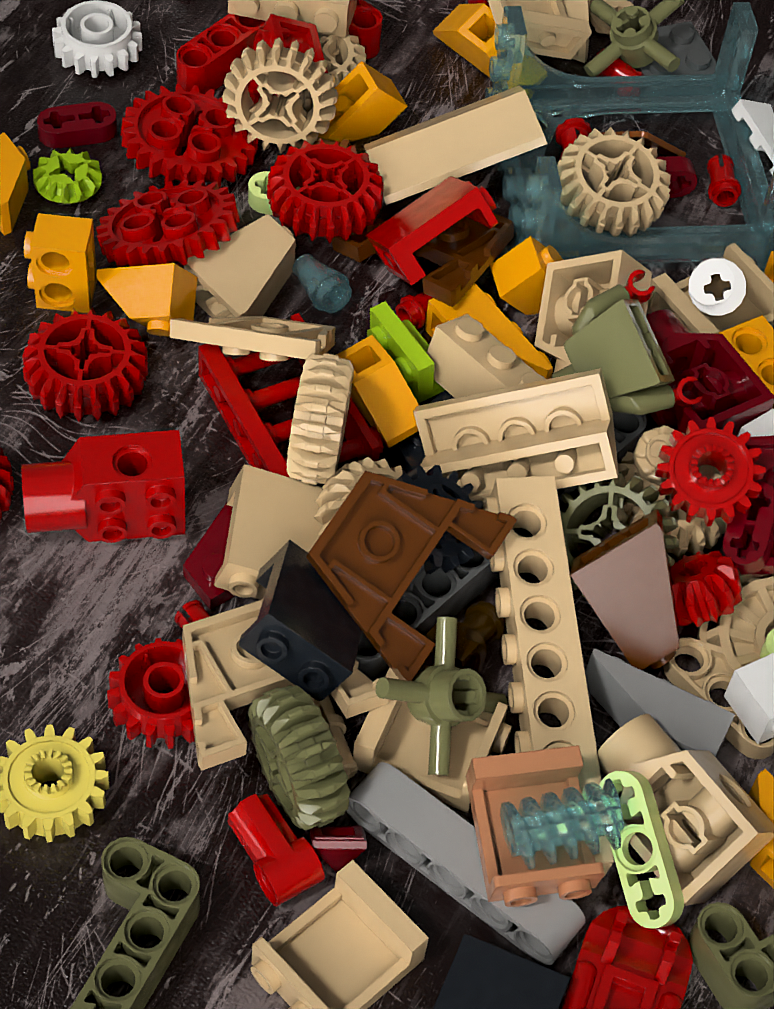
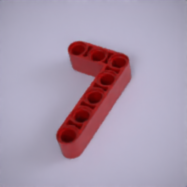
(210, 54)

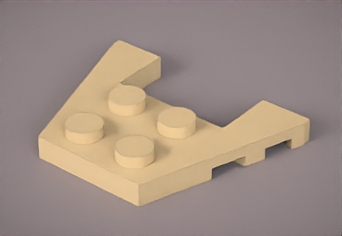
(228, 677)

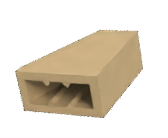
(245, 271)

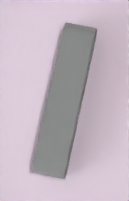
(448, 854)

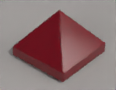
(338, 844)

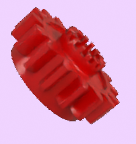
(705, 496)
(136, 697)

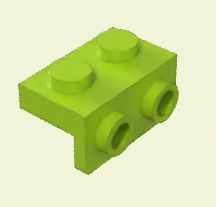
(407, 350)

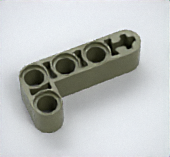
(147, 916)
(740, 956)

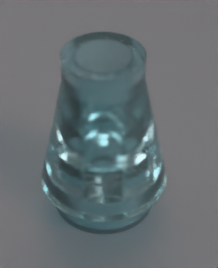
(325, 286)

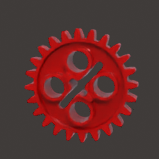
(163, 124)
(168, 224)

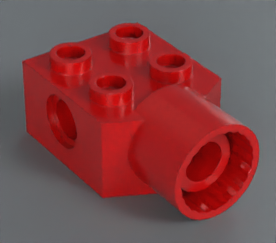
(110, 488)

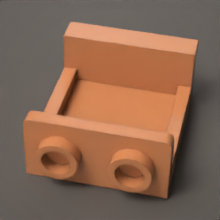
(512, 778)

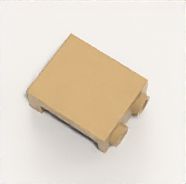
(547, 26)
(756, 302)
(263, 519)
(401, 740)
(341, 948)

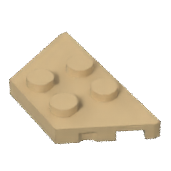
(270, 336)

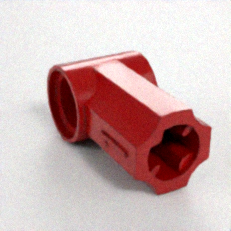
(280, 860)

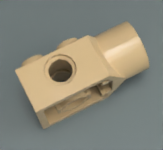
(570, 286)
(702, 808)

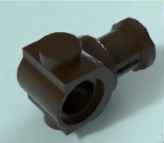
(473, 636)

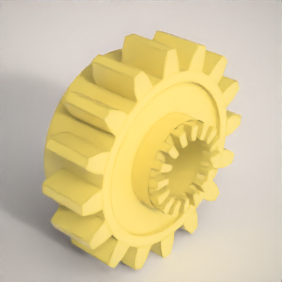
(62, 806)

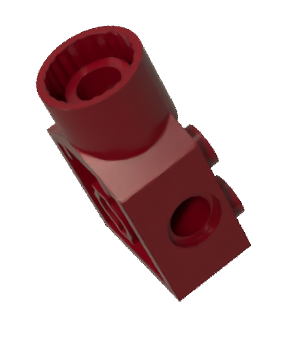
(724, 381)

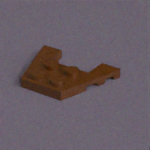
(460, 250)
(379, 547)

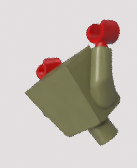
(619, 340)

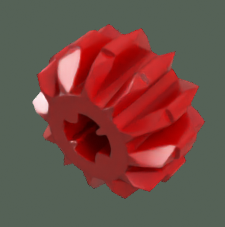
(705, 587)

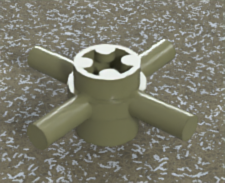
(633, 36)
(442, 695)

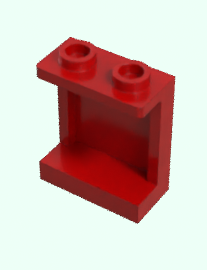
(426, 219)

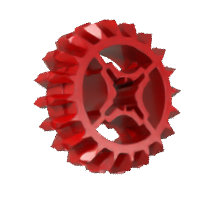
(324, 201)
(85, 364)

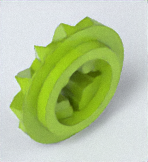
(61, 188)

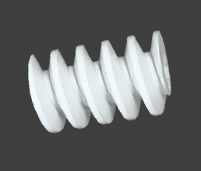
(732, 295)

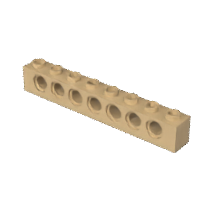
(558, 647)

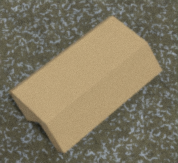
(456, 143)
(523, 431)

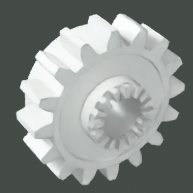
(97, 38)

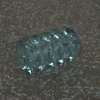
(563, 822)

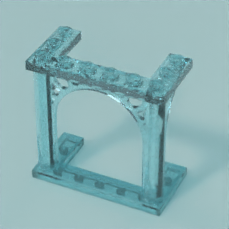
(536, 195)

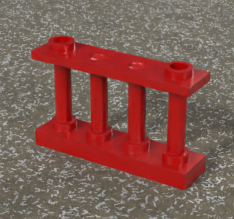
(241, 407)

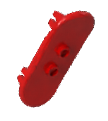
(629, 965)

